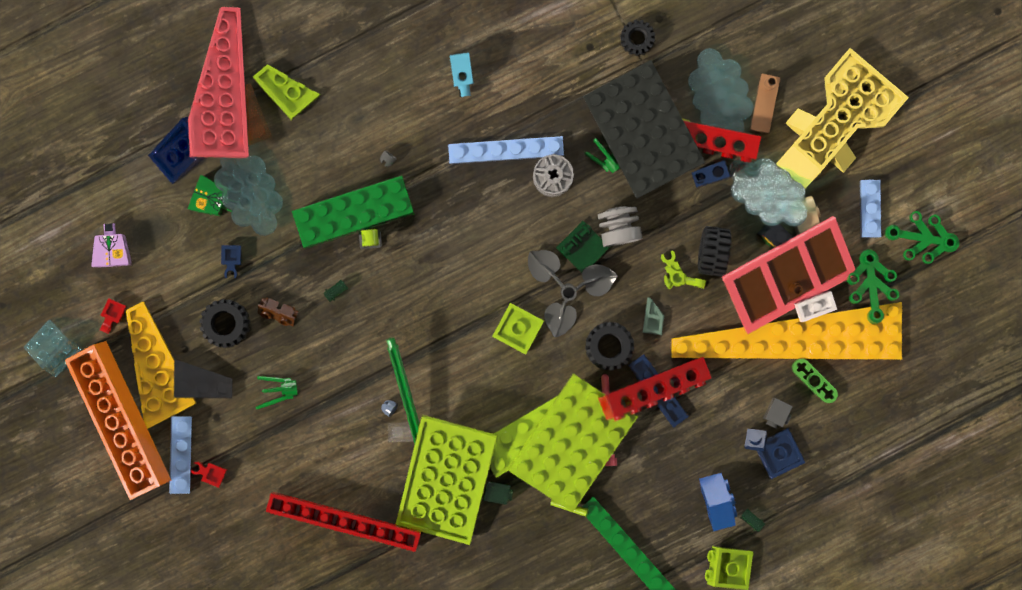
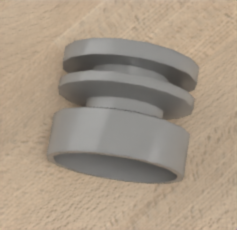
(558, 185)
(619, 226)

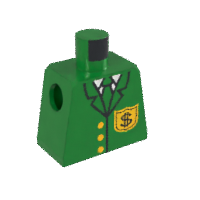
(207, 198)

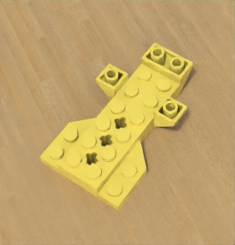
(825, 136)

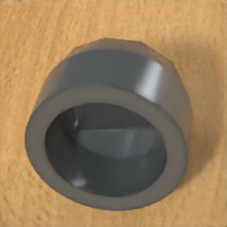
(388, 158)

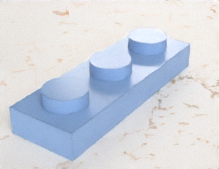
(870, 209)

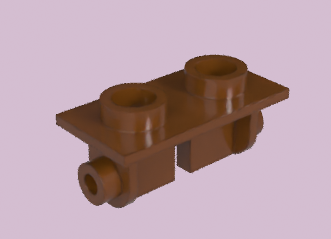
(285, 315)

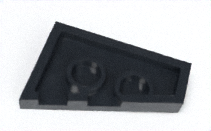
(200, 383)

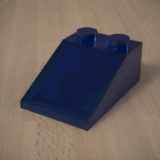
(173, 152)

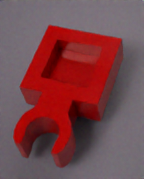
(211, 474)

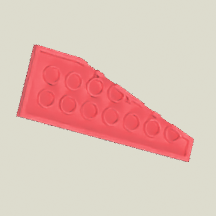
(219, 105)

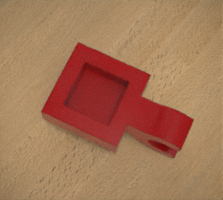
(112, 312)

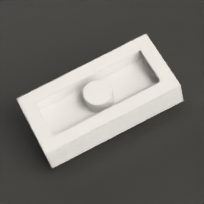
(815, 306)

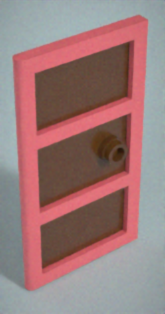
(789, 274)

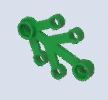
(925, 238)
(872, 283)

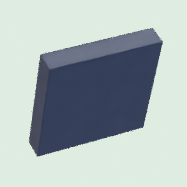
(780, 454)

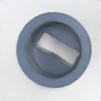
(389, 407)

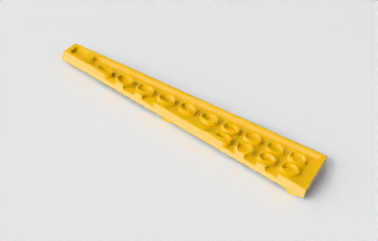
(825, 337)

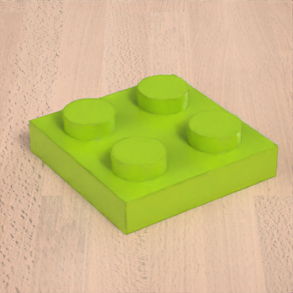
(518, 328)

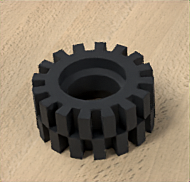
(637, 26)

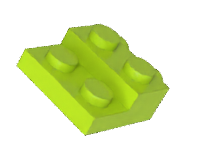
(729, 568)

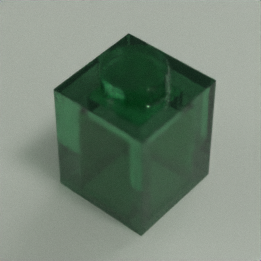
(498, 492)

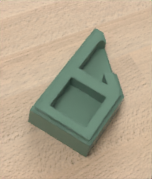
(653, 319)

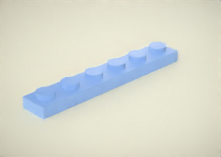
(505, 150)

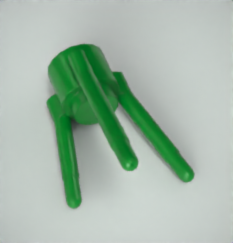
(611, 162)
(288, 388)

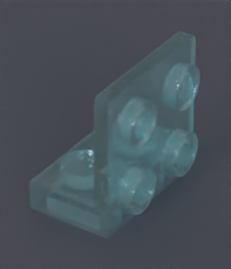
(51, 348)

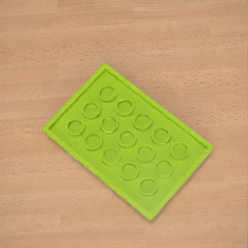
(570, 444)
(446, 479)

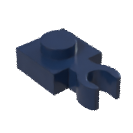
(231, 257)

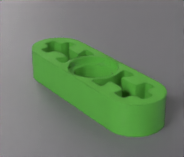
(807, 367)

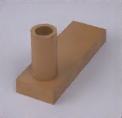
(765, 103)

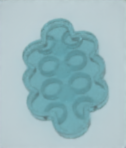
(720, 92)
(768, 192)
(249, 193)

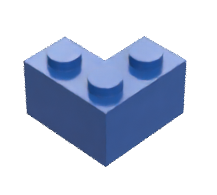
(718, 501)

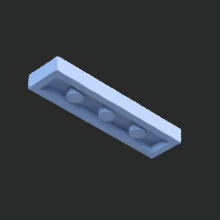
(180, 454)

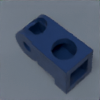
(711, 174)

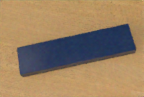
(670, 408)

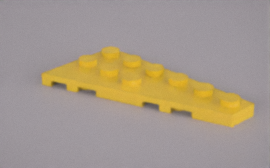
(153, 368)

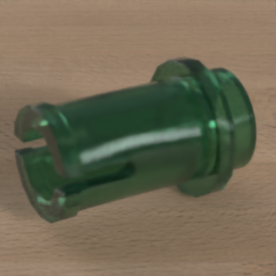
(335, 291)
(752, 520)

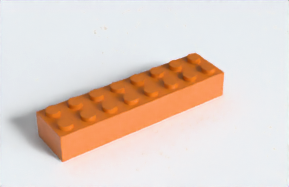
(117, 420)

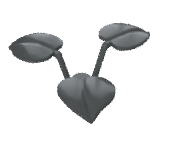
(559, 316)

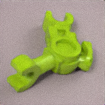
(677, 277)

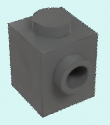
(778, 413)

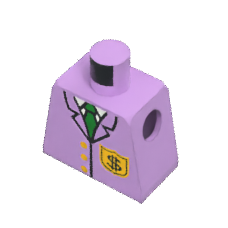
(110, 249)

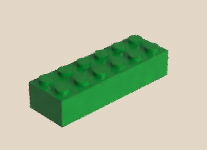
(353, 212)

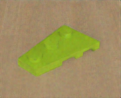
(285, 92)

